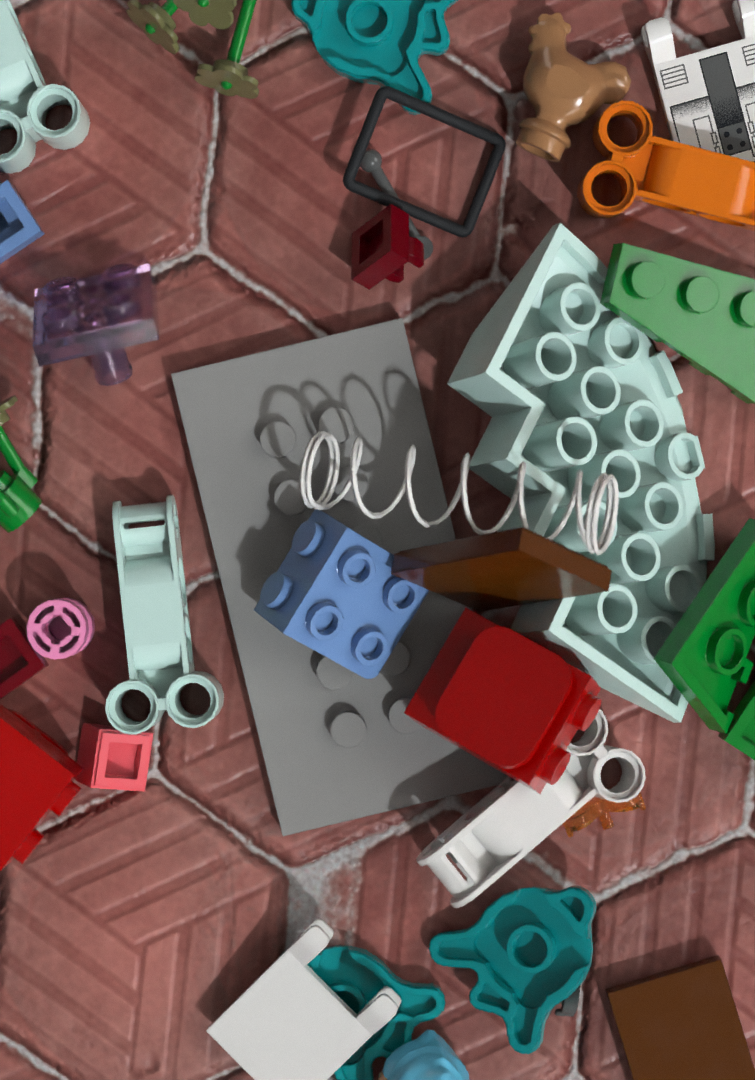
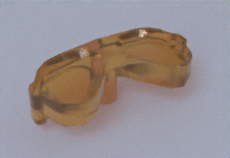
(600, 808)

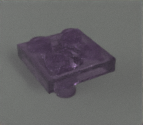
(96, 319)

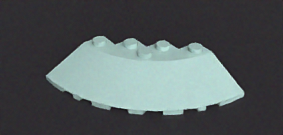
(592, 395)

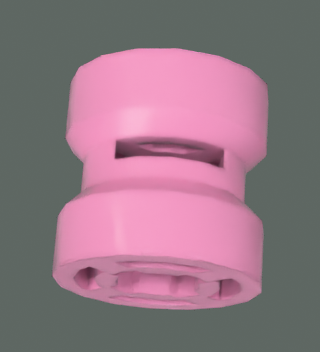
(72, 628)

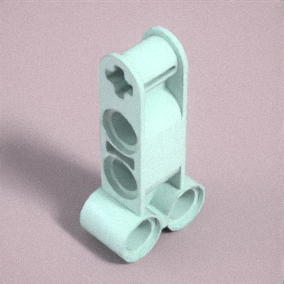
(28, 99)
(155, 619)

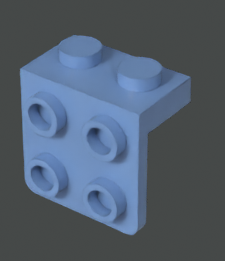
(340, 596)

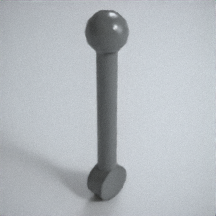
(372, 163)

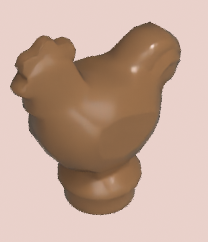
(563, 89)

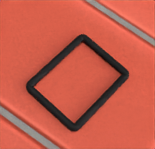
(444, 117)

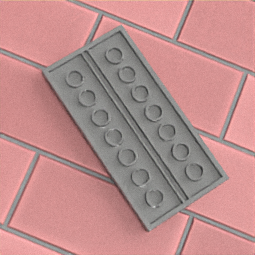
(326, 734)

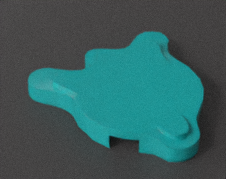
(378, 39)
(527, 956)
(356, 979)

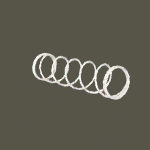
(587, 531)

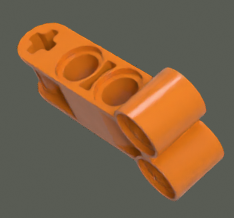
(669, 174)

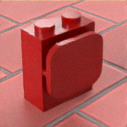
(505, 700)
(33, 782)

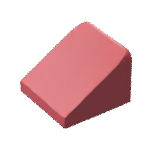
(113, 758)

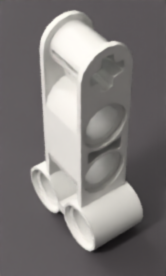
(517, 819)

